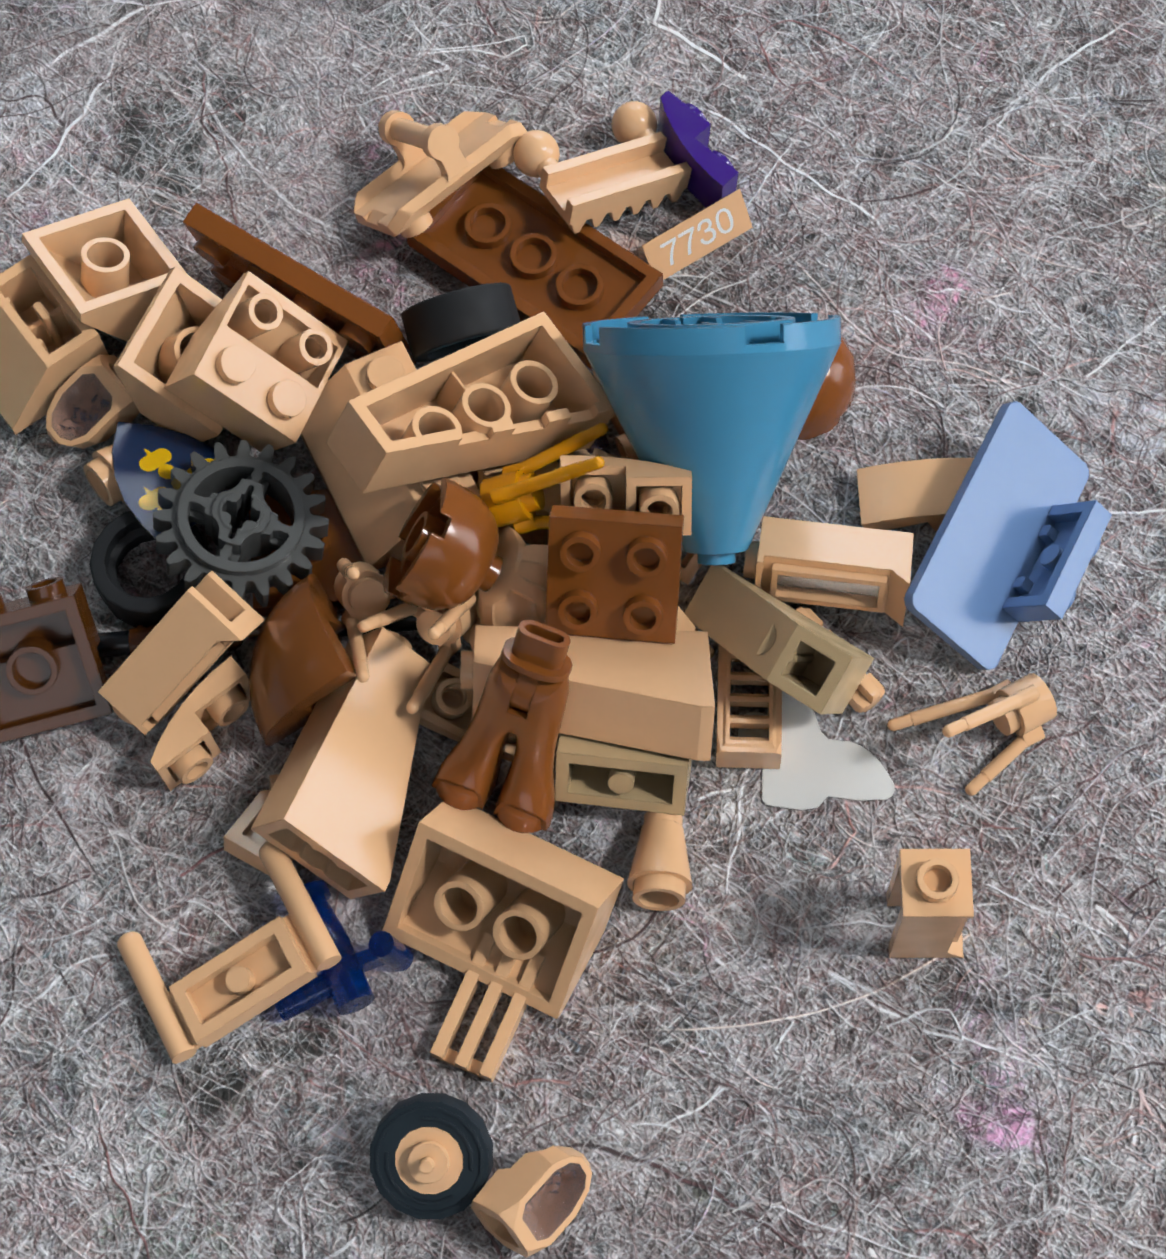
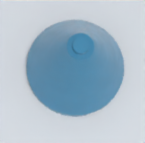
(716, 401)

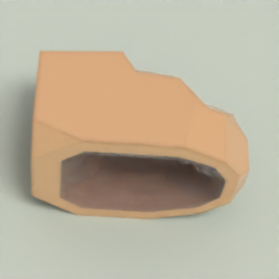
(90, 405)
(534, 1198)

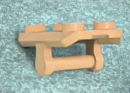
(431, 167)

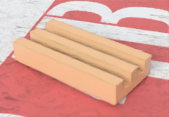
(461, 1003)

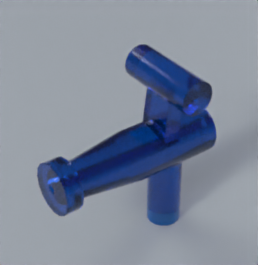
(346, 979)

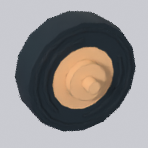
(431, 1156)

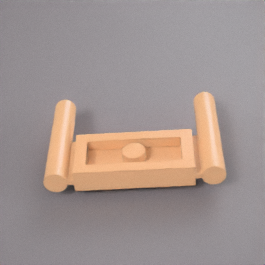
(243, 977)

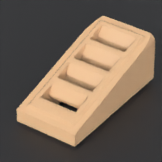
(746, 751)

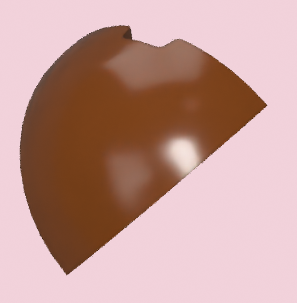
(296, 660)

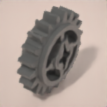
(252, 478)

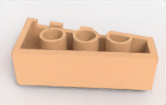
(471, 410)

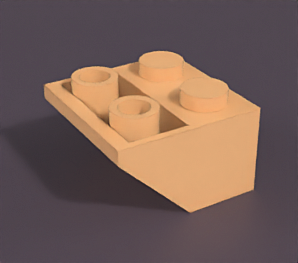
(38, 343)
(257, 365)

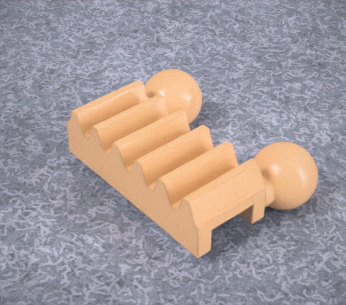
(609, 177)

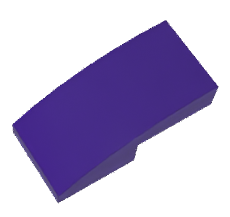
(688, 142)

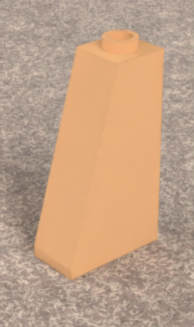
(623, 689)
(350, 773)

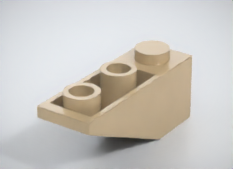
(778, 641)

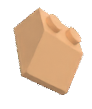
(104, 265)
(156, 348)

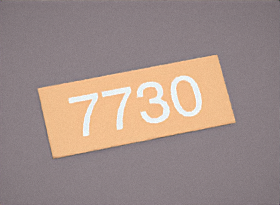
(698, 235)

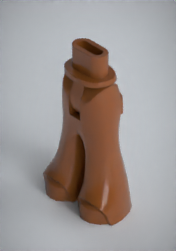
(523, 697)

